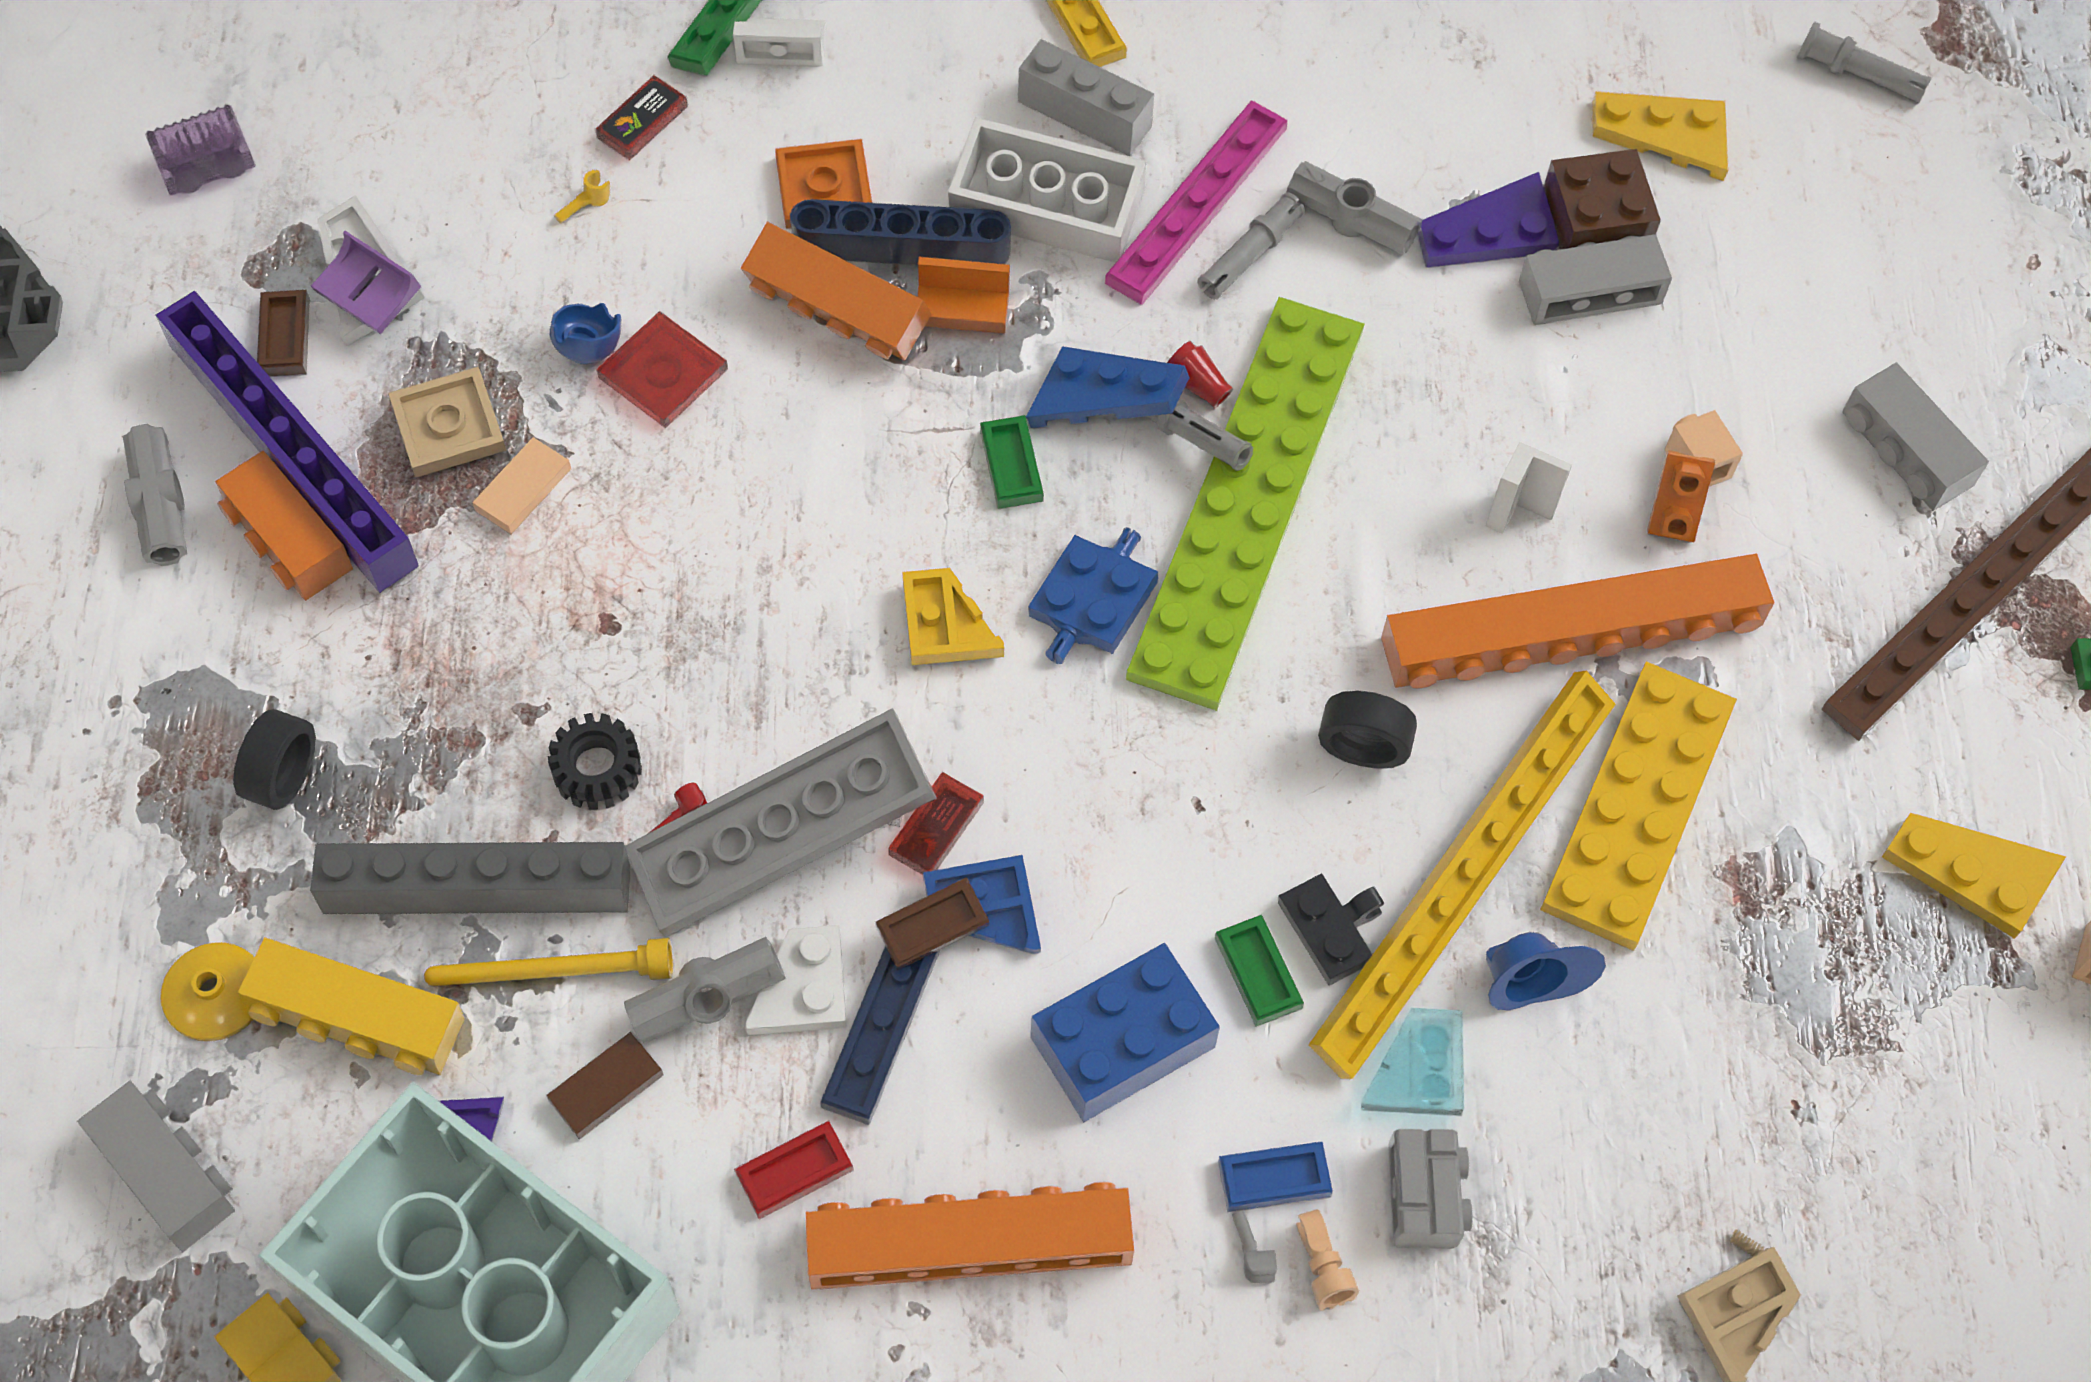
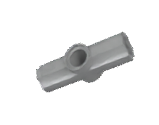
(1354, 207)
(154, 495)
(680, 1003)

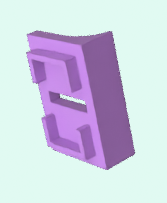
(352, 271)

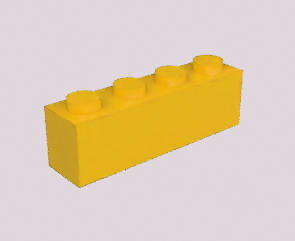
(351, 1007)

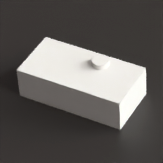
(1050, 188)

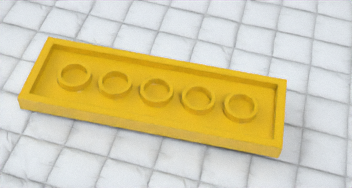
(1639, 806)

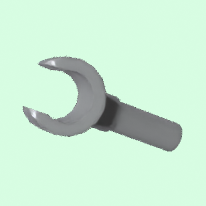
(1258, 1265)

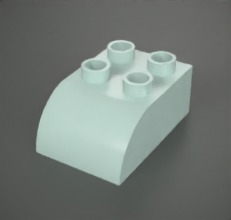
(466, 1262)

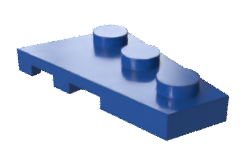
(1104, 383)

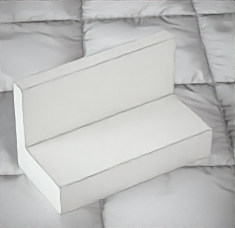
(779, 41)
(1530, 481)

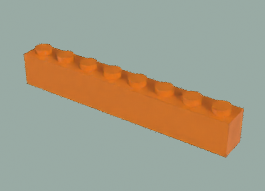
(1576, 621)

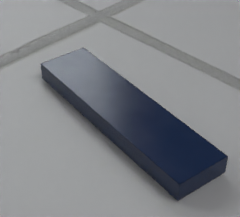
(876, 1037)

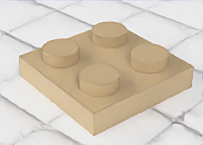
(447, 421)

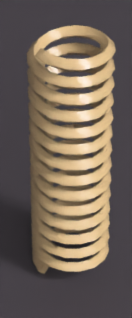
(1743, 1244)

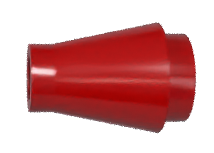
(1203, 374)

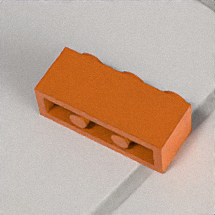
(282, 526)

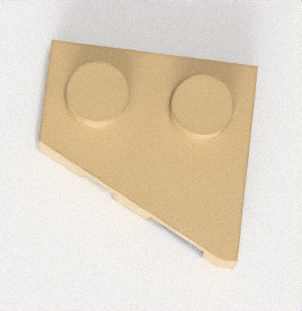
(1740, 1311)

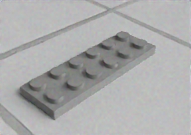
(779, 822)

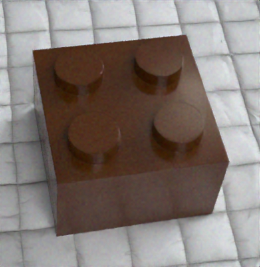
(1600, 198)

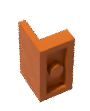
(965, 294)

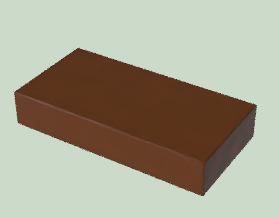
(283, 332)
(932, 923)
(604, 1085)

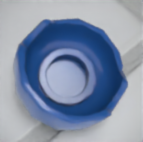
(585, 332)

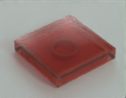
(662, 369)

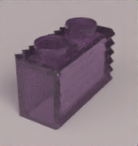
(200, 150)

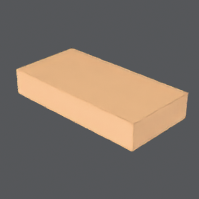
(522, 485)

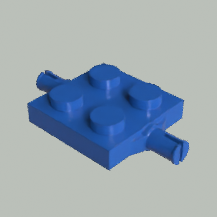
(1093, 594)

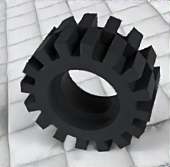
(585, 737)

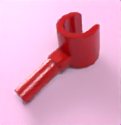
(688, 799)

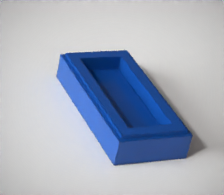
(1275, 1176)

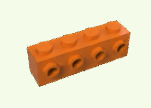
(836, 292)

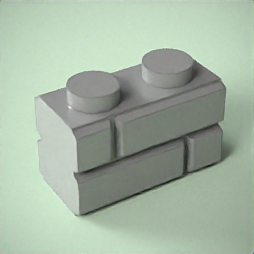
(1427, 1188)

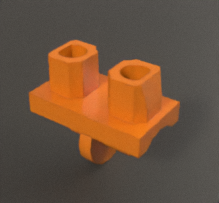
(1680, 496)

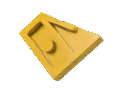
(945, 621)

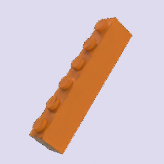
(969, 1237)

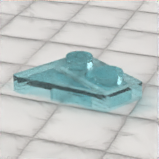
(1422, 1067)

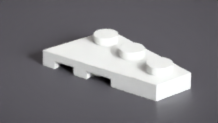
(354, 219)

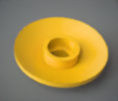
(210, 1013)

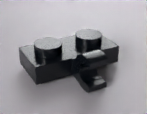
(1330, 928)

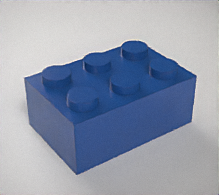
(1124, 1031)

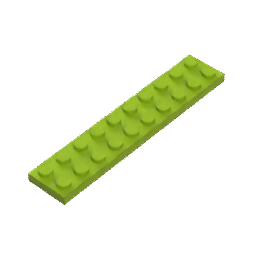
(1245, 512)

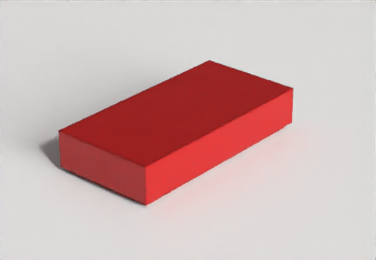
(793, 1169)

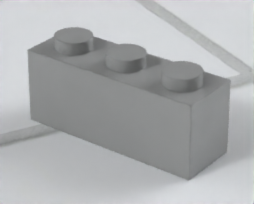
(1085, 97)
(1594, 279)
(1914, 436)
(158, 1164)

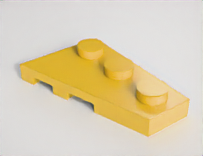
(1974, 869)

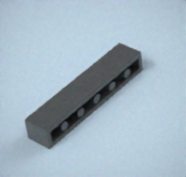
(471, 877)

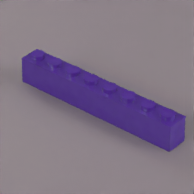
(289, 440)

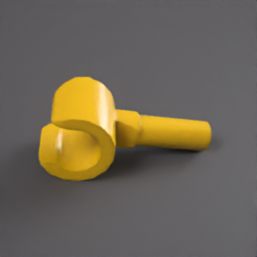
(591, 194)

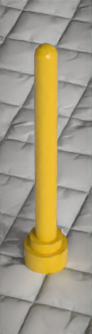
(649, 959)

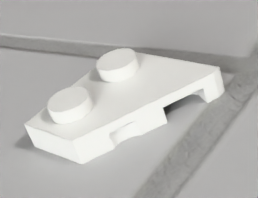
(813, 985)

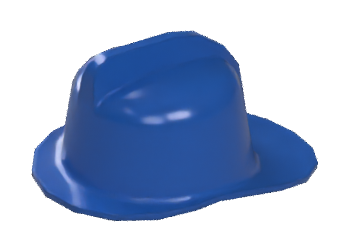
(1537, 970)

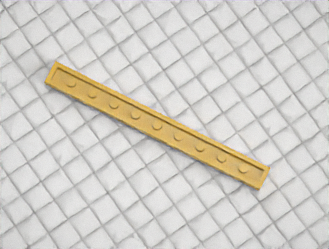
(1461, 876)

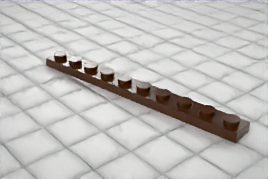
(1963, 603)

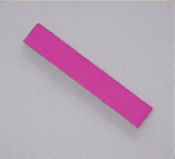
(1196, 202)

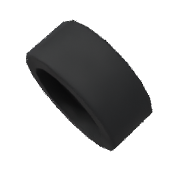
(1367, 729)
(274, 759)

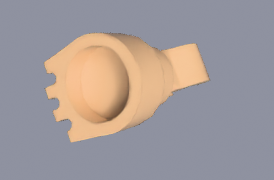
(1334, 1283)

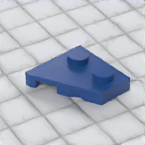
(1004, 896)

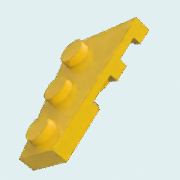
(1673, 126)

